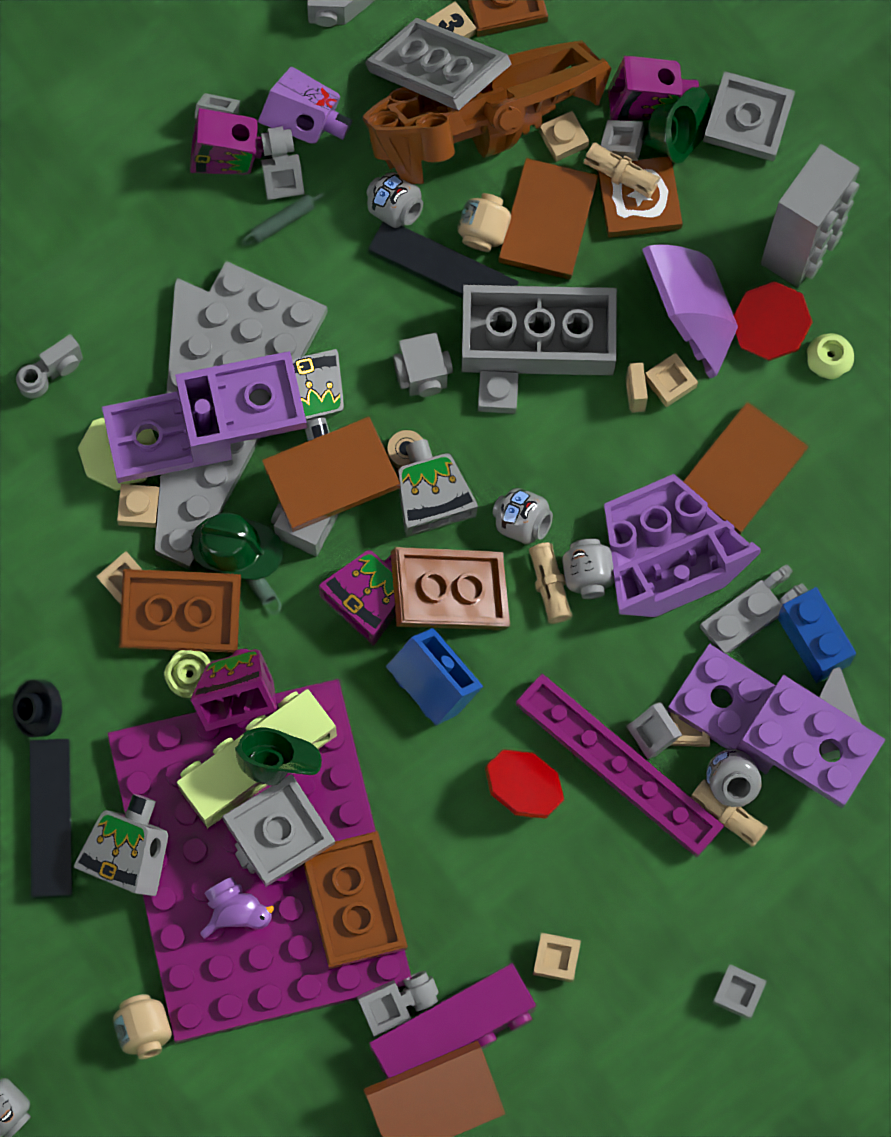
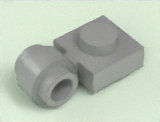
(281, 172)
(55, 361)
(387, 1006)

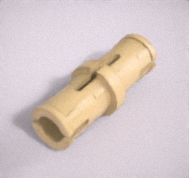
(621, 170)
(550, 583)
(733, 818)

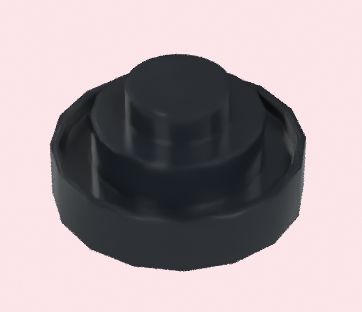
(37, 708)

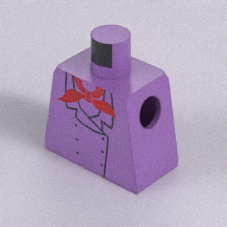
(304, 107)

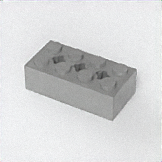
(811, 216)
(549, 308)

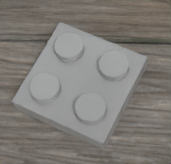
(749, 116)
(278, 830)

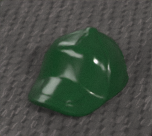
(272, 754)

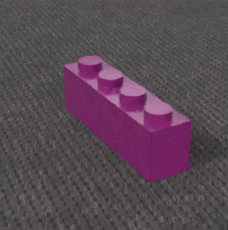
(456, 1022)

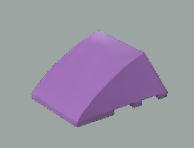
(694, 301)
(670, 548)

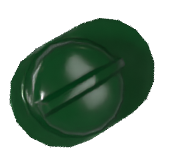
(679, 126)
(237, 546)

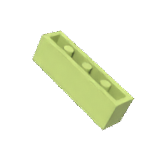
(221, 784)

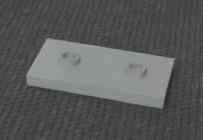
(438, 63)

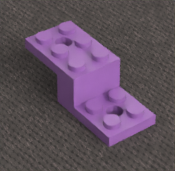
(204, 417)
(776, 725)

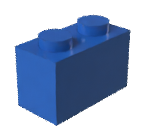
(816, 634)
(434, 676)

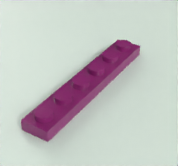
(619, 765)

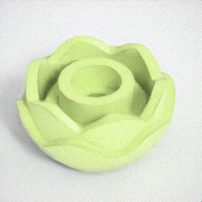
(828, 366)
(180, 664)

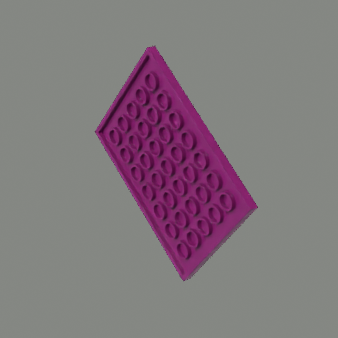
(243, 972)

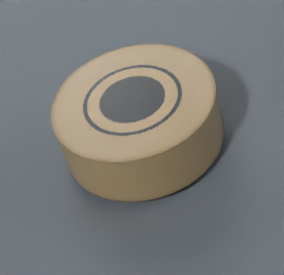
(396, 447)

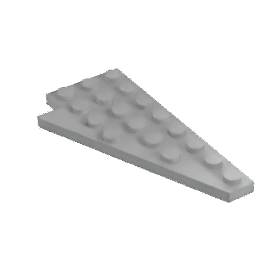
(229, 324)

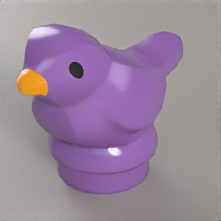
(234, 908)

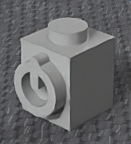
(422, 365)

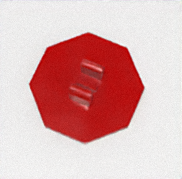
(772, 321)
(524, 784)

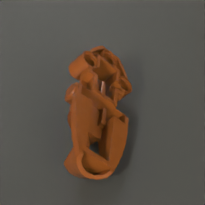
(417, 128)

